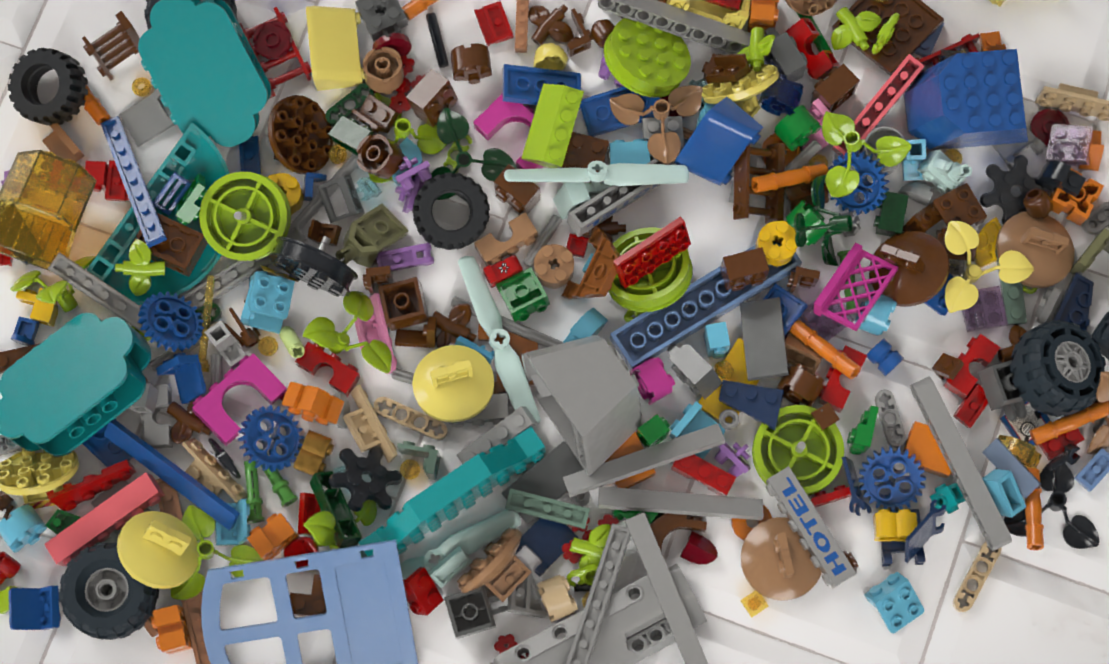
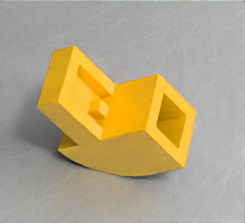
(42, 312)

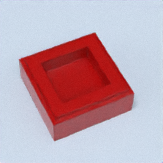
(577, 245)

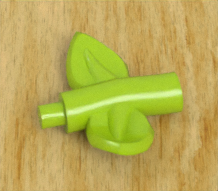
(853, 28)
(758, 48)
(140, 268)
(591, 549)

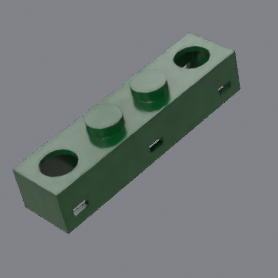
(335, 503)

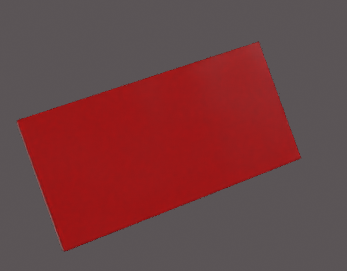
(652, 252)

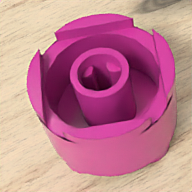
(653, 380)

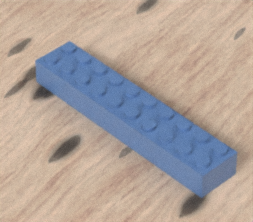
(699, 306)

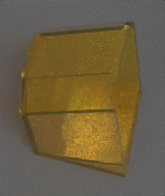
(43, 207)

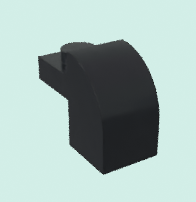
(1058, 175)

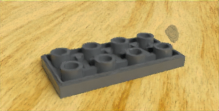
(764, 339)
(547, 476)

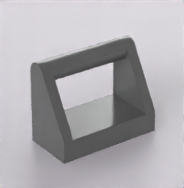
(349, 194)

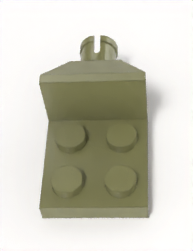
(371, 236)
(1100, 243)

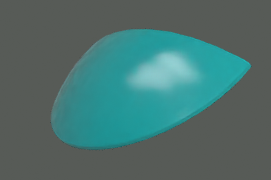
(190, 156)

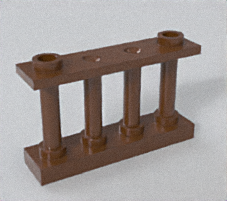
(127, 38)
(773, 198)

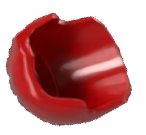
(301, 546)

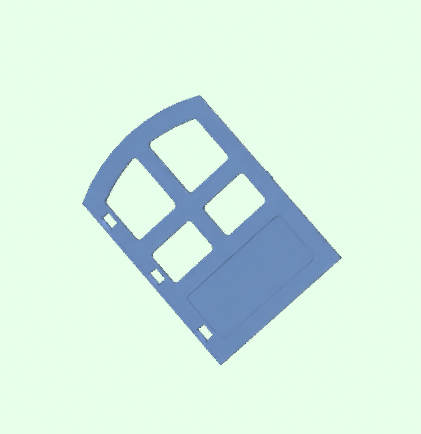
(361, 597)

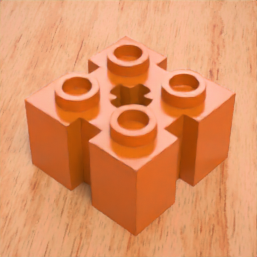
(763, 14)
(1077, 207)
(312, 403)
(272, 537)
(172, 629)

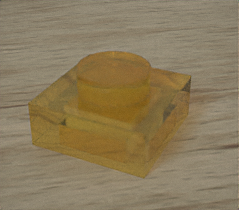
(754, 603)

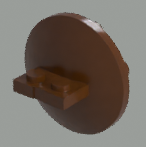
(299, 134)
(921, 267)

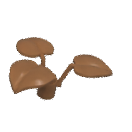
(662, 146)
(1101, 437)

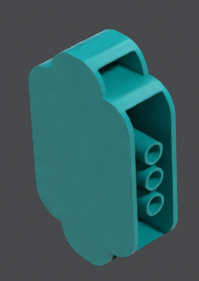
(205, 69)
(73, 384)

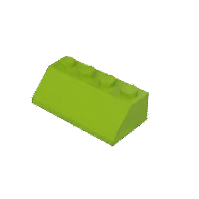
(552, 125)

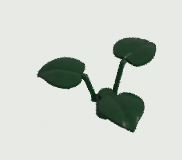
(455, 126)
(838, 223)

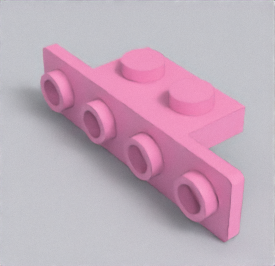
(375, 328)

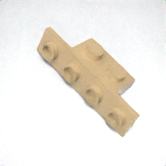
(366, 426)
(210, 473)

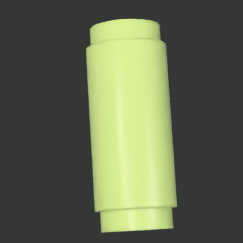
(292, 342)

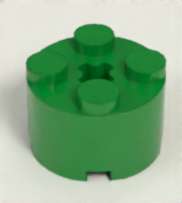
(797, 127)
(812, 218)

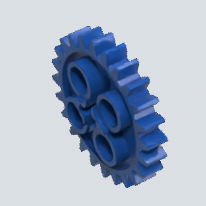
(864, 166)
(170, 321)
(253, 432)
(886, 461)

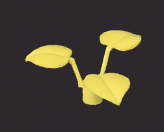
(961, 292)

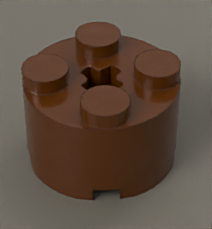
(471, 63)
(379, 156)
(800, 386)

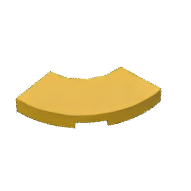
(986, 248)

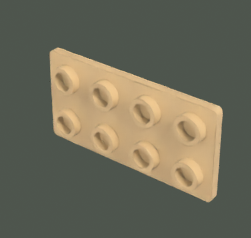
(1074, 99)

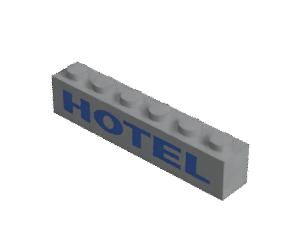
(606, 205)
(810, 527)

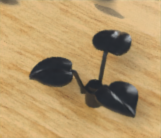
(1080, 531)

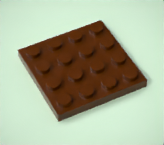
(913, 28)

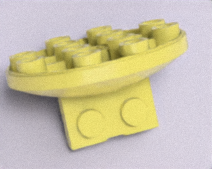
(745, 90)
(453, 383)
(36, 473)
(158, 549)

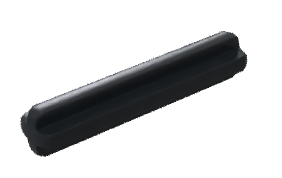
(437, 40)

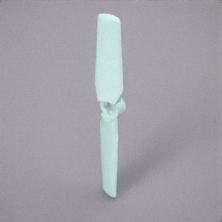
(614, 174)
(505, 358)
(469, 540)

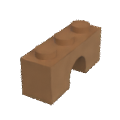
(522, 234)

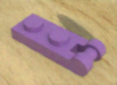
(406, 257)

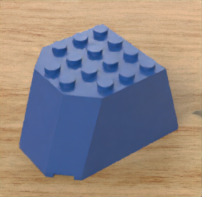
(968, 101)

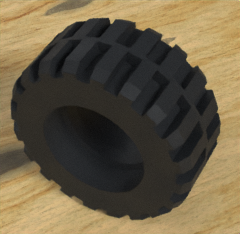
(25, 84)
(470, 192)

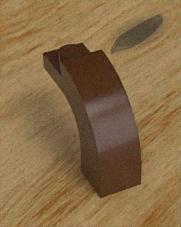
(670, 522)

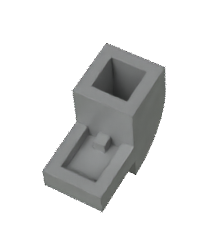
(225, 344)

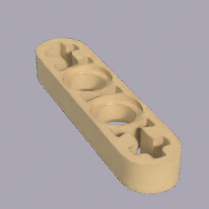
(412, 415)
(978, 576)

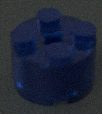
(781, 96)

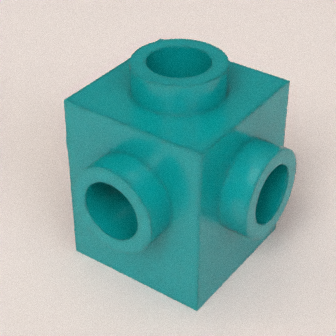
(949, 496)

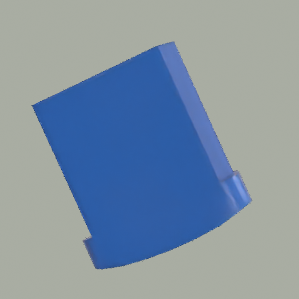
(309, 178)
(25, 331)

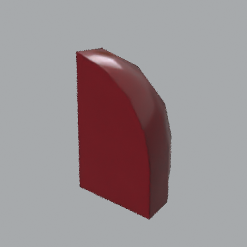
(699, 550)

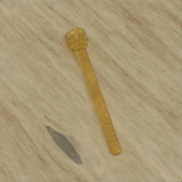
(206, 323)

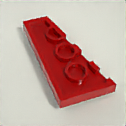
(91, 485)

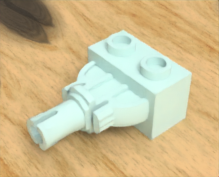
(943, 171)
(575, 194)

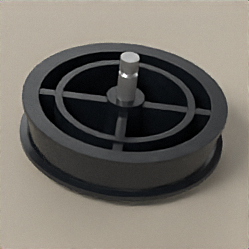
(313, 265)

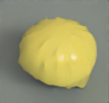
(550, 57)

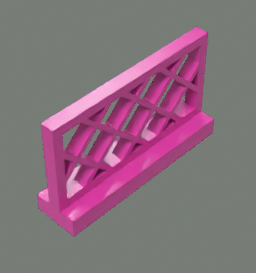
(838, 283)

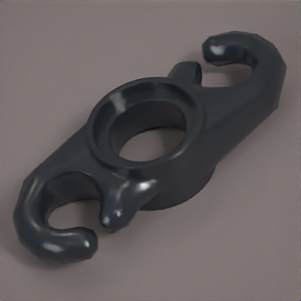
(224, 458)

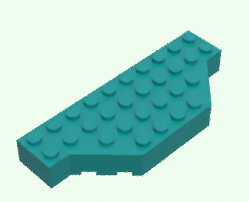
(458, 491)

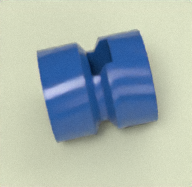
(884, 357)

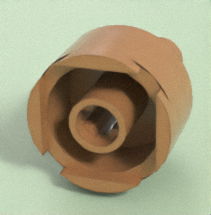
(383, 70)
(552, 255)

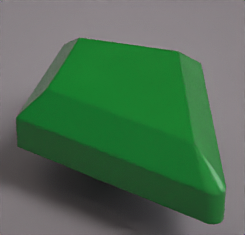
(61, 520)

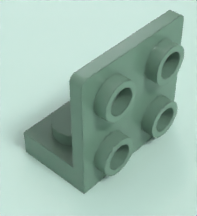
(431, 456)

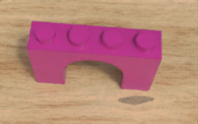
(500, 114)
(250, 373)

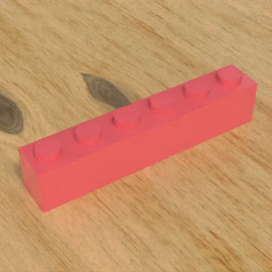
(885, 99)
(105, 519)

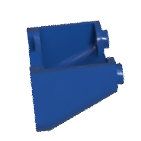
(719, 142)

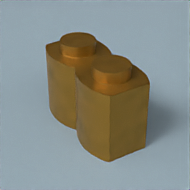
(313, 453)

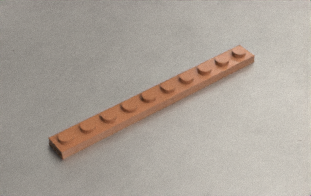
(192, 607)

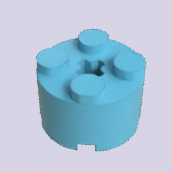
(877, 319)
(22, 528)

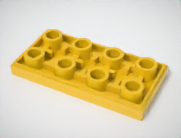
(736, 358)

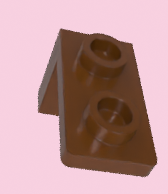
(578, 45)
(923, 220)
(418, 338)

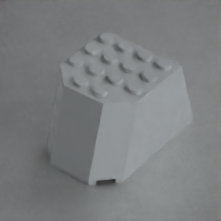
(586, 396)

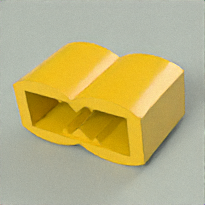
(893, 526)

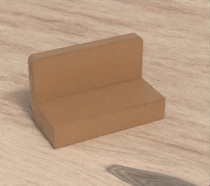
(61, 144)
(800, 354)

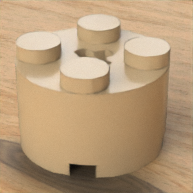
(556, 598)

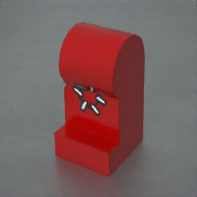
(502, 270)

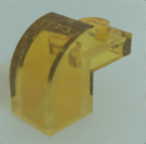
(1022, 450)

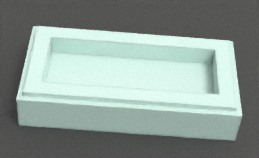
(450, 567)

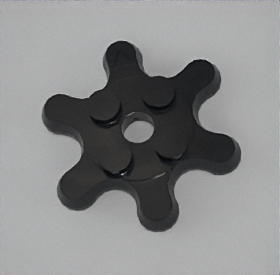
(1003, 182)
(360, 489)

